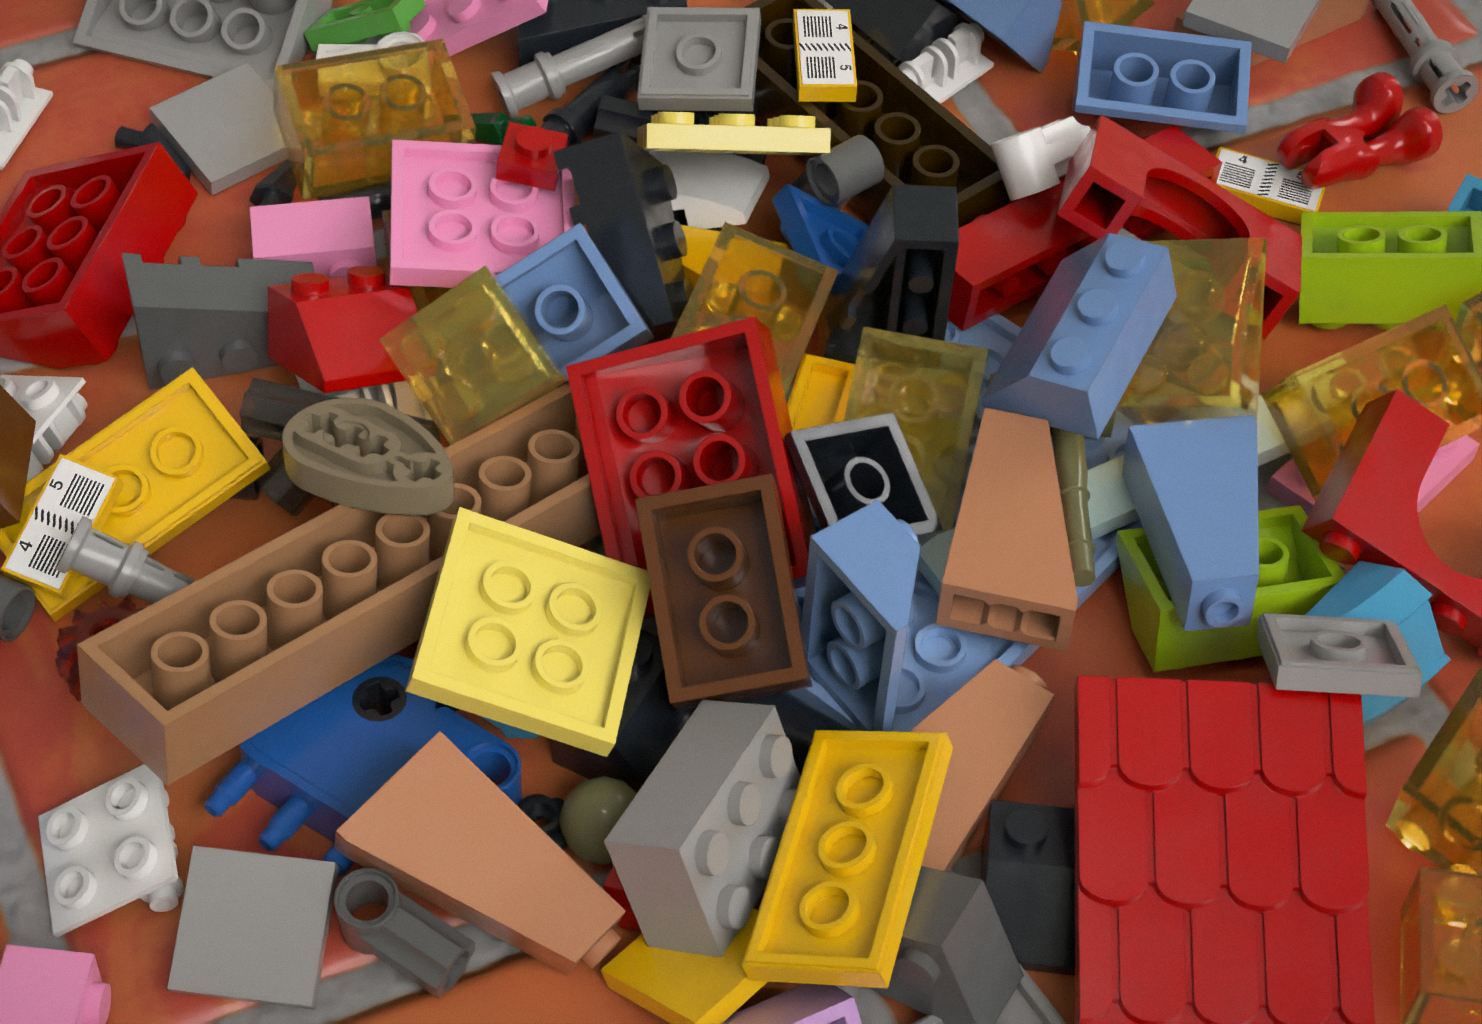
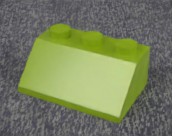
(1387, 265)
(1290, 581)

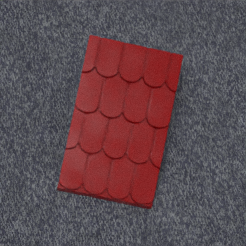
(1219, 854)

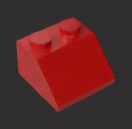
(333, 327)

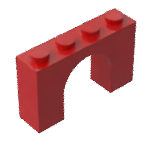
(1126, 176)
(1372, 511)

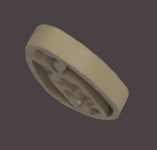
(367, 458)

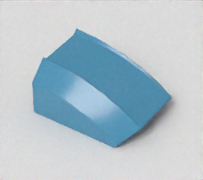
(1388, 594)

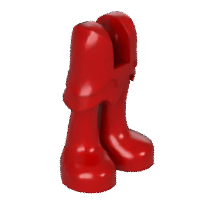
(1337, 144)

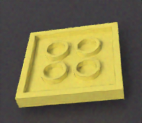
(734, 135)
(531, 632)

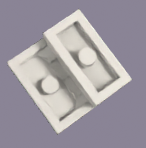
(715, 186)

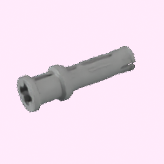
(1443, 53)
(551, 74)
(119, 565)

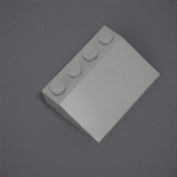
(201, 34)

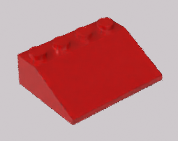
(64, 245)
(682, 420)

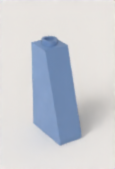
(1200, 513)

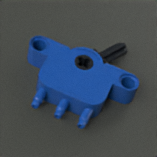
(345, 748)

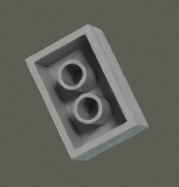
(706, 827)

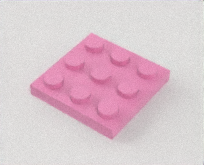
(458, 217)

